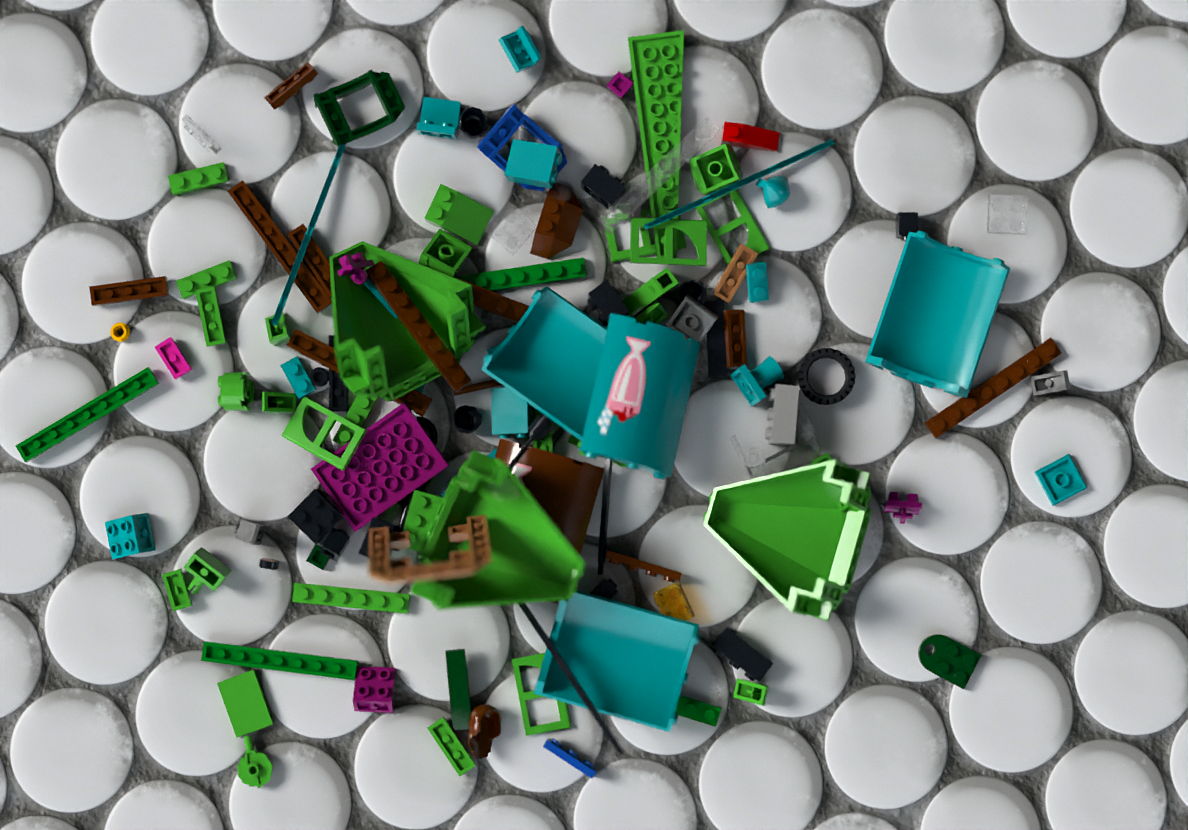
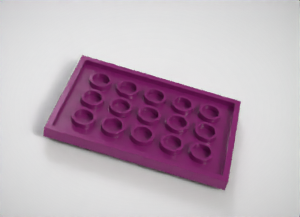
(385, 468)

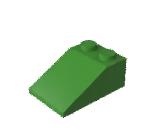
(458, 214)

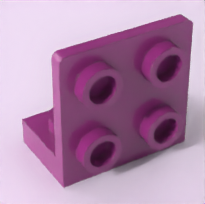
(374, 689)

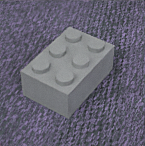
(782, 415)

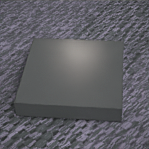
(692, 319)

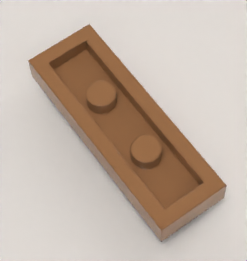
(734, 273)

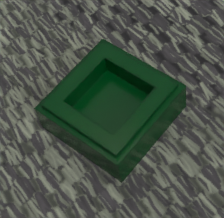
(317, 559)

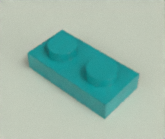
(757, 282)
(298, 377)

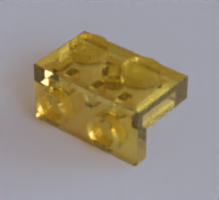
(674, 602)

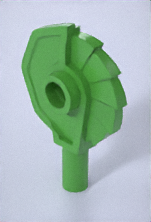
(255, 767)

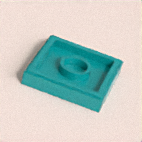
(1060, 479)

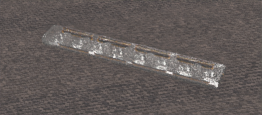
(658, 175)

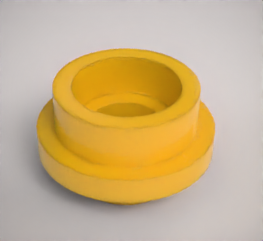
(114, 332)

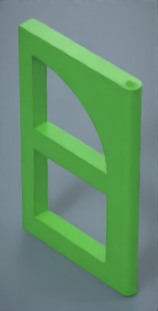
(694, 229)
(755, 237)
(647, 248)
(296, 433)
(536, 660)

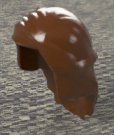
(483, 728)

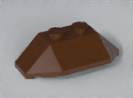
(557, 222)

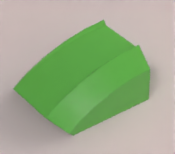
(715, 169)
(445, 253)

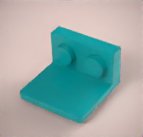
(439, 118)
(130, 535)

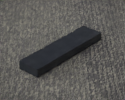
(716, 342)
(337, 388)

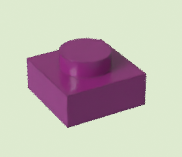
(620, 85)

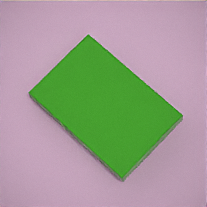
(245, 703)

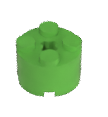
(235, 391)

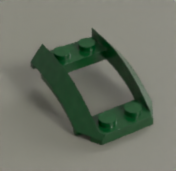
(334, 117)

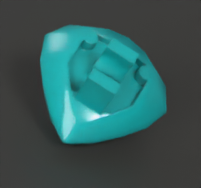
(775, 190)

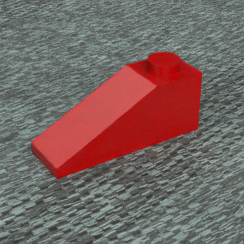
(749, 137)

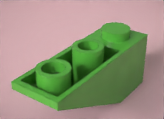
(650, 292)

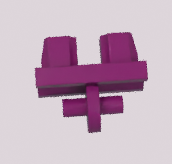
(356, 266)
(903, 509)

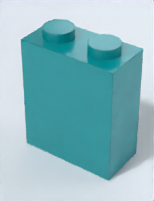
(533, 163)
(510, 414)

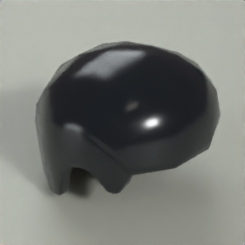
(473, 123)
(694, 289)
(466, 419)

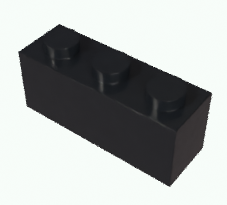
(741, 655)

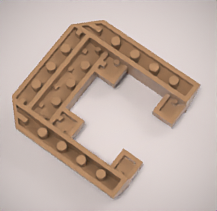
(466, 562)

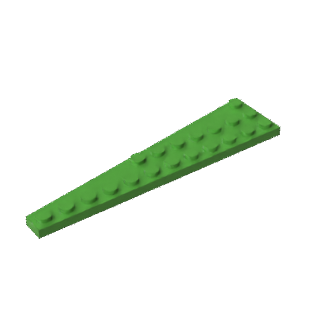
(658, 95)

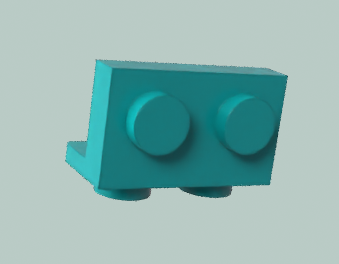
(520, 49)

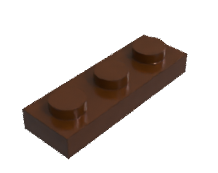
(291, 85)
(735, 338)

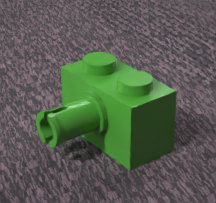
(206, 570)

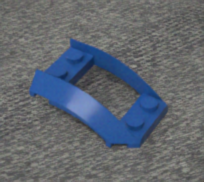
(503, 131)

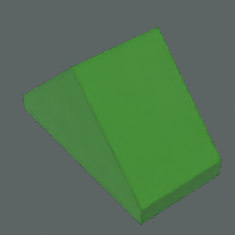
(278, 333)
(278, 402)
(751, 691)

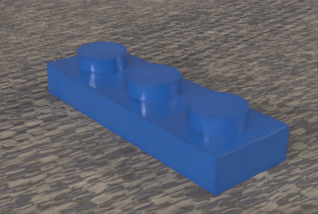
(570, 757)

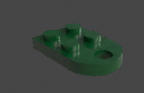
(949, 659)

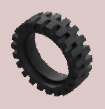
(848, 369)

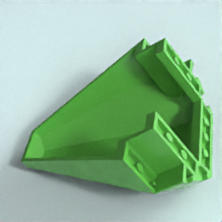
(378, 351)
(794, 532)
(521, 567)

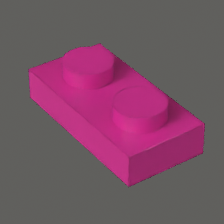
(173, 358)

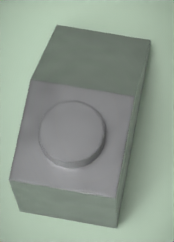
(250, 532)

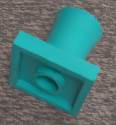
(752, 382)

